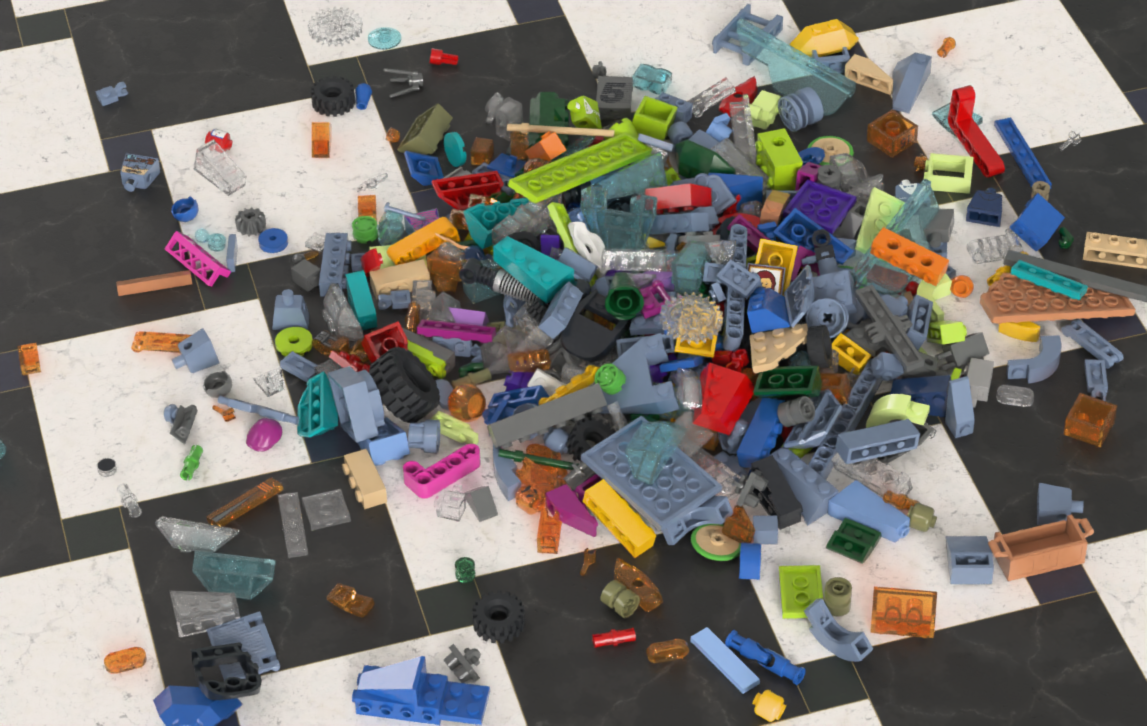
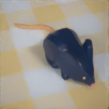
(470, 251)

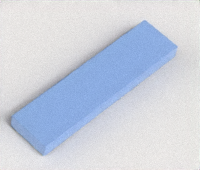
(725, 660)

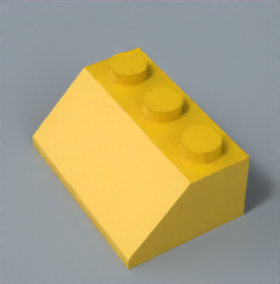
(779, 255)

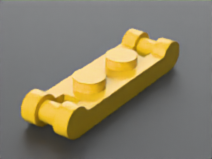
(577, 383)

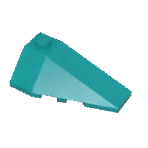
(484, 218)

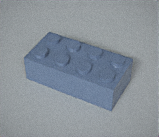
(838, 286)

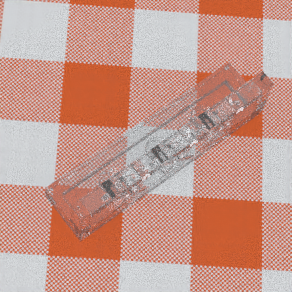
(743, 127)

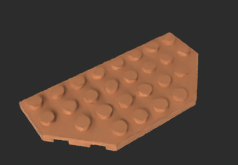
(1022, 301)

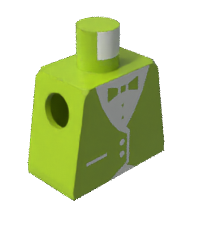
(584, 113)

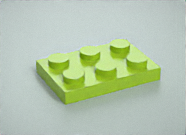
(799, 589)

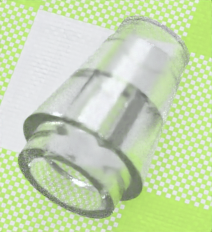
(451, 252)

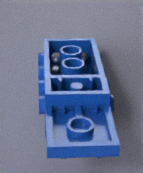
(414, 695)

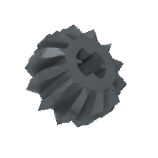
(250, 221)

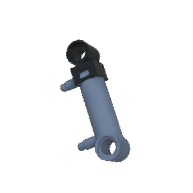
(824, 253)

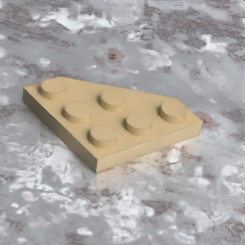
(772, 346)

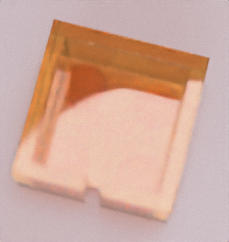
(1090, 420)

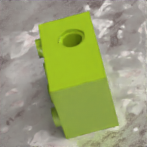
(778, 159)

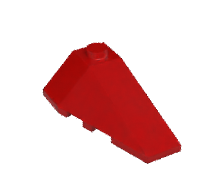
(384, 339)

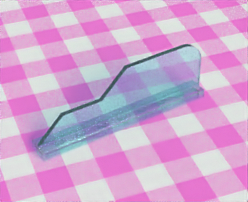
(793, 69)
(908, 223)

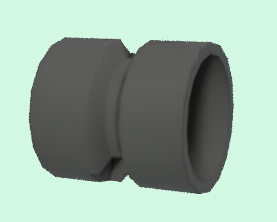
(796, 411)

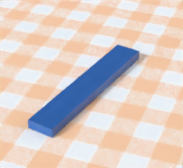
(1021, 151)

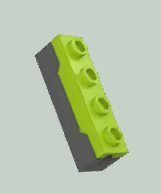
(434, 356)

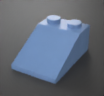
(389, 444)

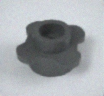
(599, 70)

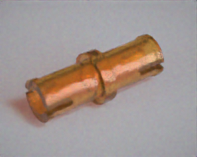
(412, 318)
(900, 501)

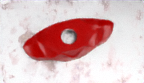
(748, 87)

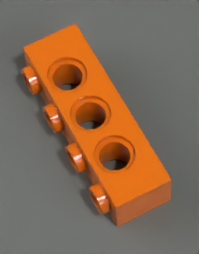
(909, 256)

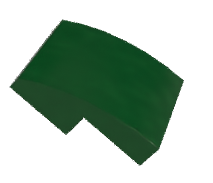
(854, 540)

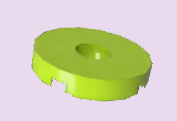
(290, 334)

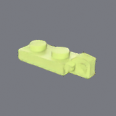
(456, 429)

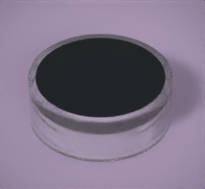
(106, 467)

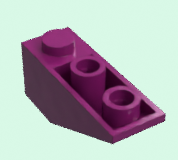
(571, 510)

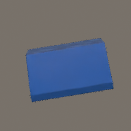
(423, 167)

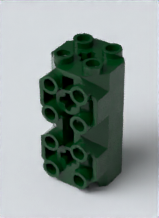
(548, 110)

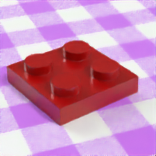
(345, 360)

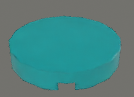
(453, 148)

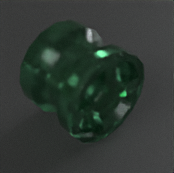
(465, 569)

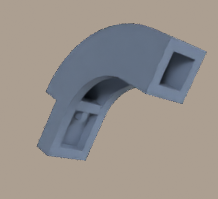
(1039, 367)
(710, 512)
(835, 638)

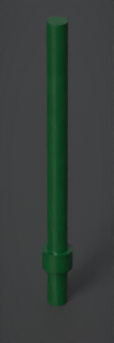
(519, 456)

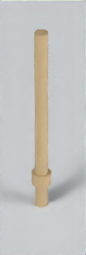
(525, 128)

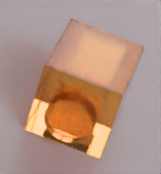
(482, 151)

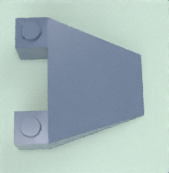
(638, 392)

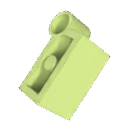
(764, 109)

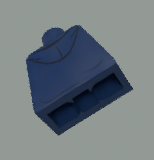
(985, 208)

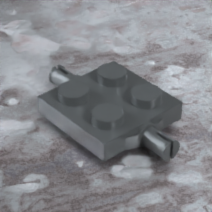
(861, 338)

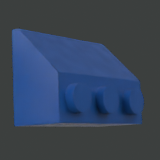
(767, 310)

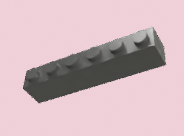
(547, 415)

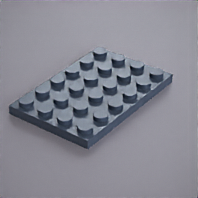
(675, 492)

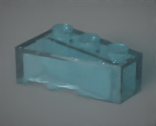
(689, 267)

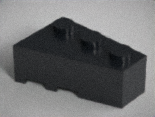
(777, 497)

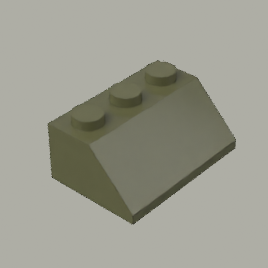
(426, 131)

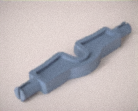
(261, 410)

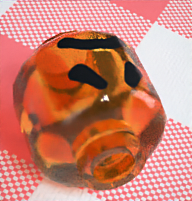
(529, 499)

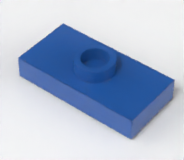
(684, 363)

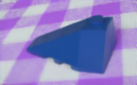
(798, 231)

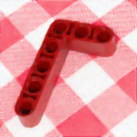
(970, 134)

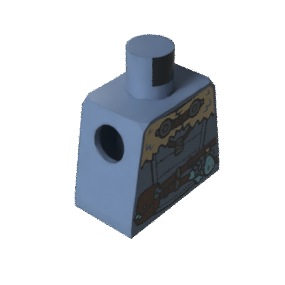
(139, 171)

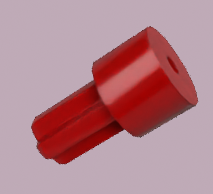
(438, 57)

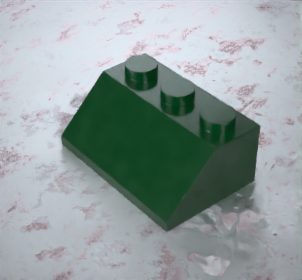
(789, 382)

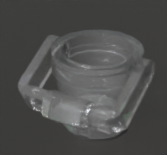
(490, 107)

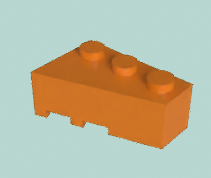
(547, 148)

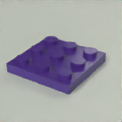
(821, 205)

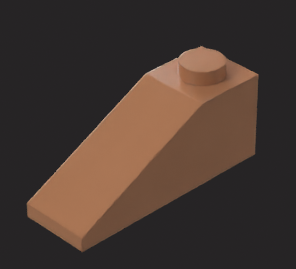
(774, 207)

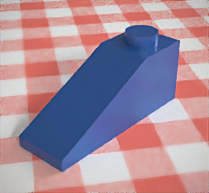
(519, 397)

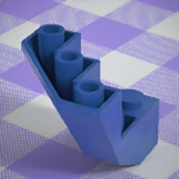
(192, 708)

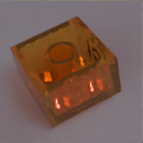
(892, 133)

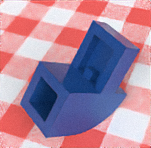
(750, 561)

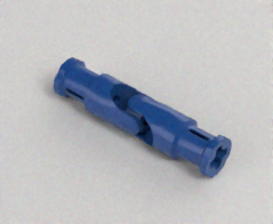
(753, 650)

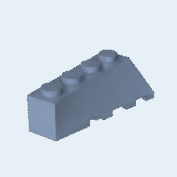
(806, 484)

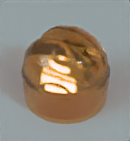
(392, 135)

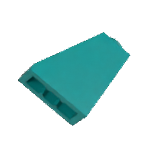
(361, 300)

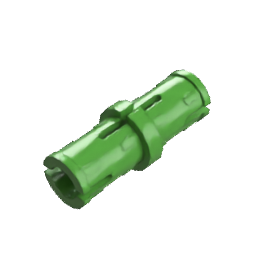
(191, 462)

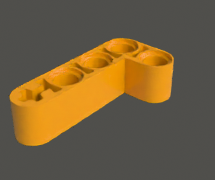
(422, 241)

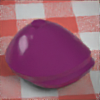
(264, 434)

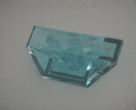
(652, 448)
(233, 573)

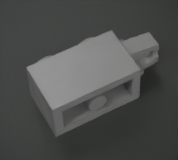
(980, 378)

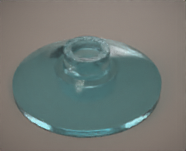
(384, 38)

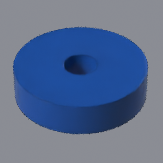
(273, 240)

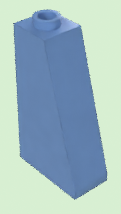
(869, 509)

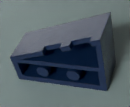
(925, 390)

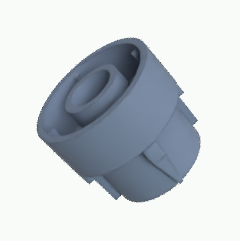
(425, 435)

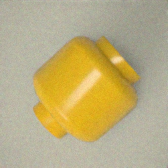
(769, 705)

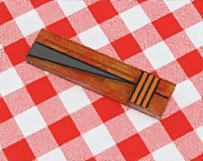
(245, 502)

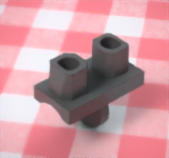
(578, 475)
(754, 480)
(471, 657)

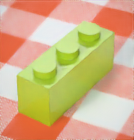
(946, 332)

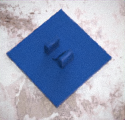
(506, 165)

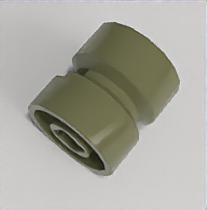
(838, 596)
(619, 597)

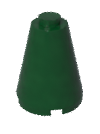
(623, 297)

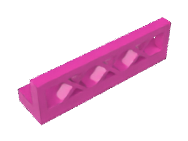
(201, 254)

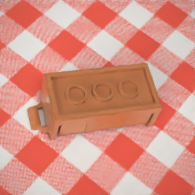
(1041, 548)

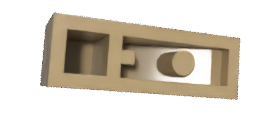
(868, 74)

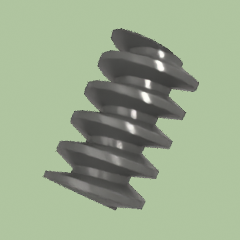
(829, 176)

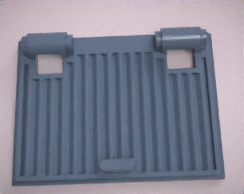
(254, 640)

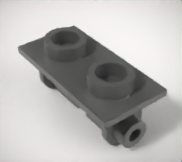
(183, 422)

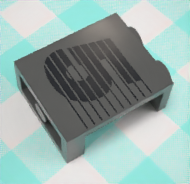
(614, 97)

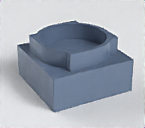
(357, 403)

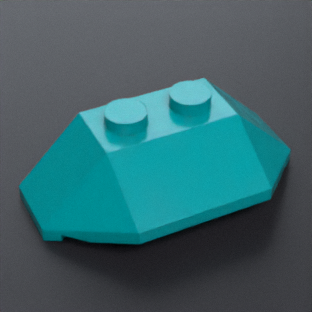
(317, 408)

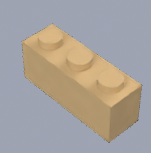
(398, 277)
(364, 478)

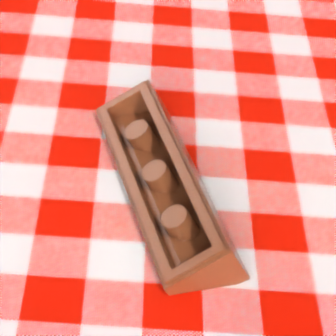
(154, 283)

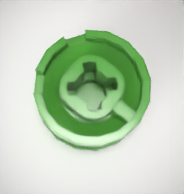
(365, 229)
(610, 378)

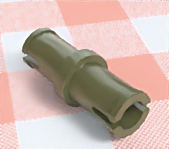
(473, 379)

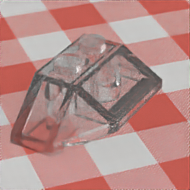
(340, 315)
(194, 536)

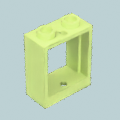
(949, 163)

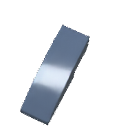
(506, 475)

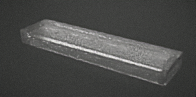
(293, 525)

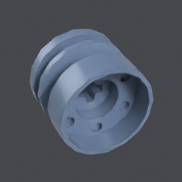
(800, 109)
(816, 315)

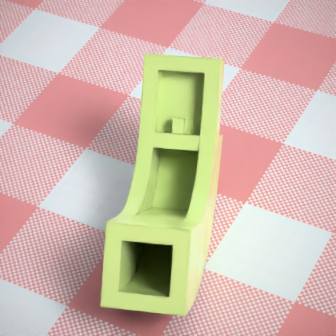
(933, 293)
(897, 407)

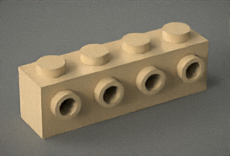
(1115, 250)

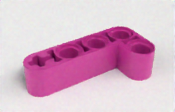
(442, 473)

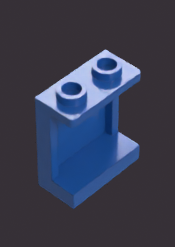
(1037, 222)

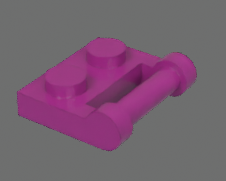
(651, 305)

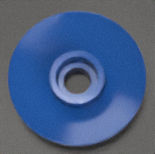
(813, 155)

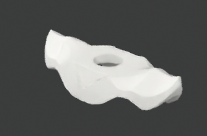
(583, 237)

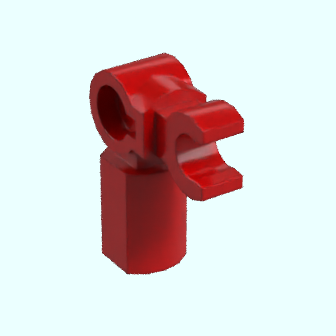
(732, 360)

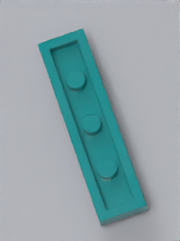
(1049, 280)

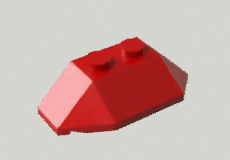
(457, 190)

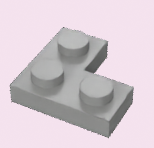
(700, 236)

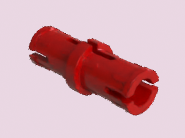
(613, 637)

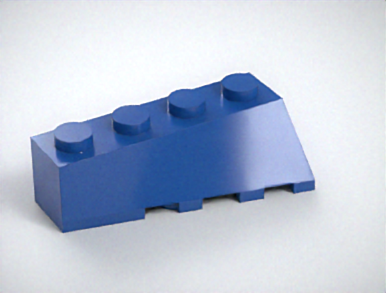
(761, 433)

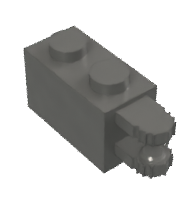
(960, 353)

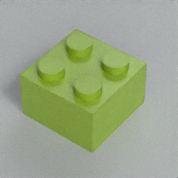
(654, 118)

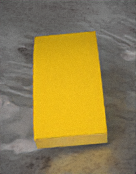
(1023, 330)

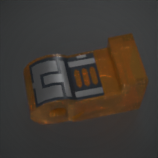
(326, 342)

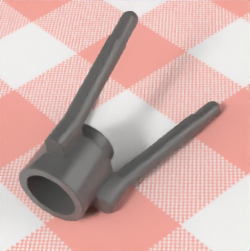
(414, 80)

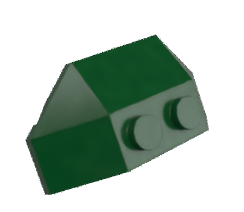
(696, 159)

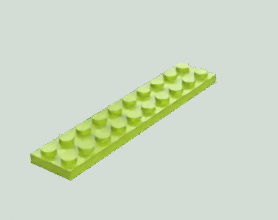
(579, 167)

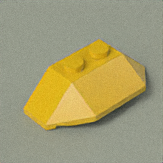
(825, 38)

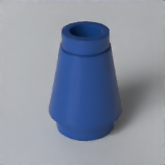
(363, 94)

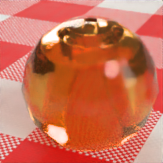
(466, 403)

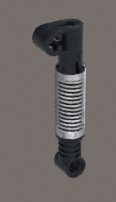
(503, 282)

